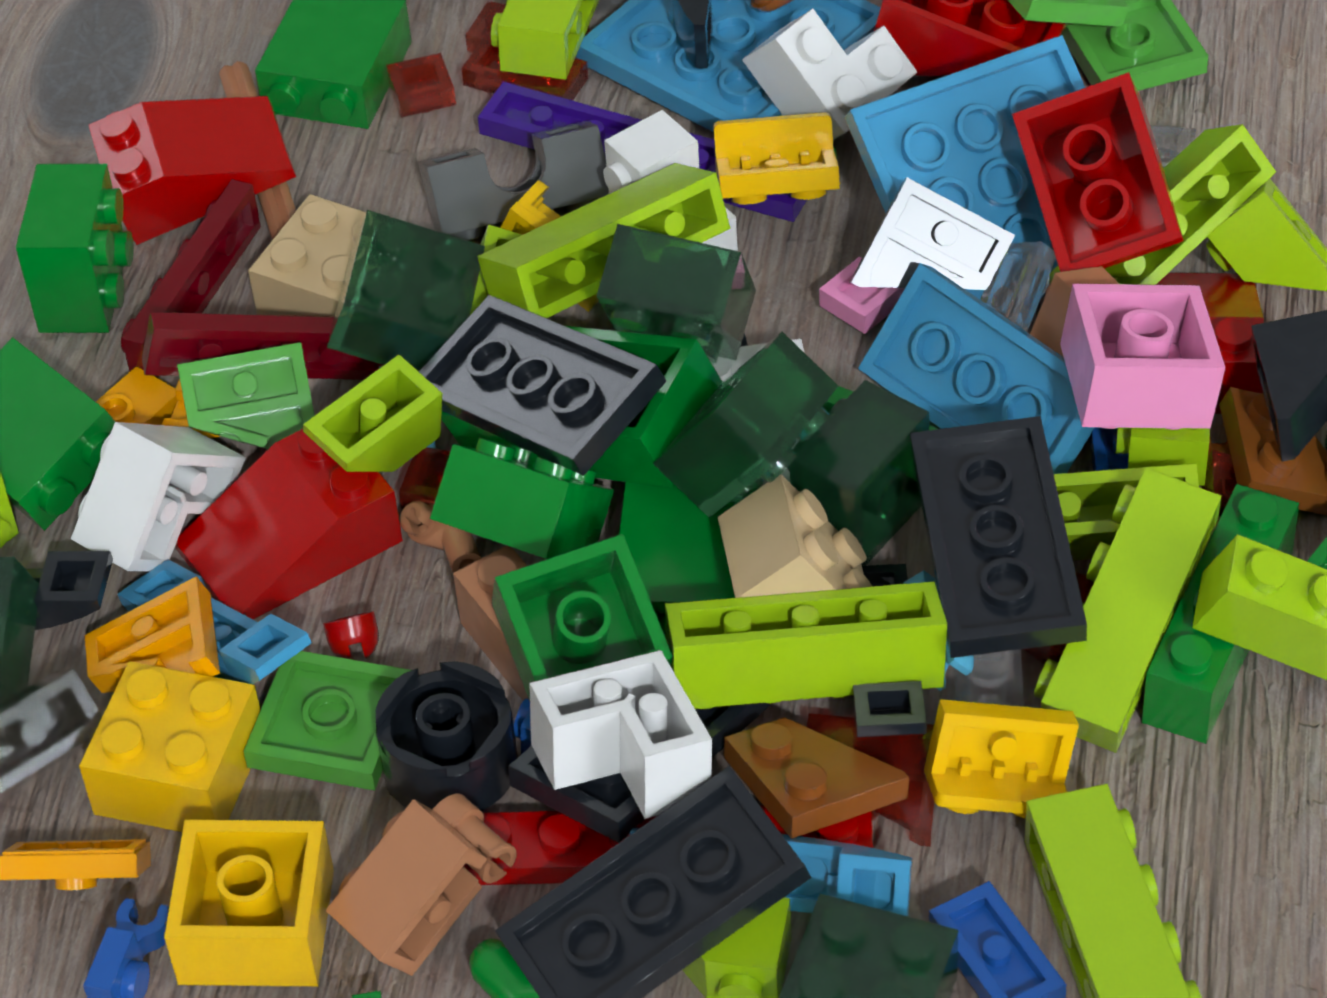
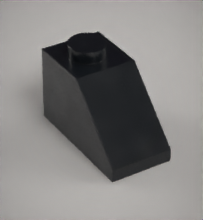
(1293, 377)

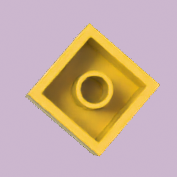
(170, 748)
(250, 903)

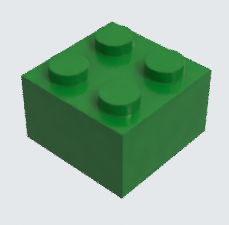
(74, 248)
(520, 499)
(577, 612)

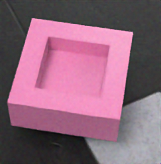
(857, 305)

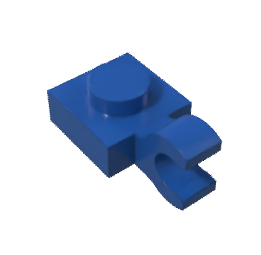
(119, 962)

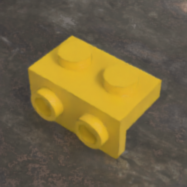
(775, 157)
(997, 755)

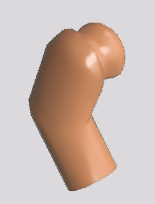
(456, 543)

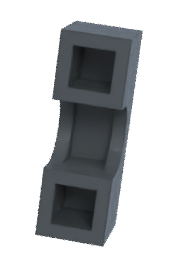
(467, 199)

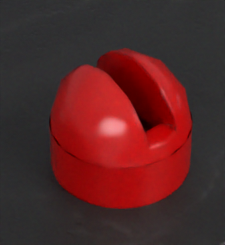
(352, 630)

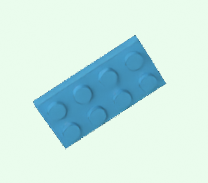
(973, 365)

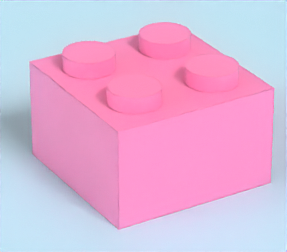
(1142, 356)

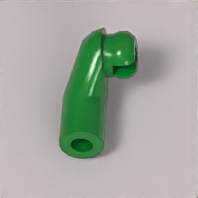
(498, 972)

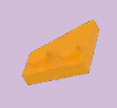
(164, 632)

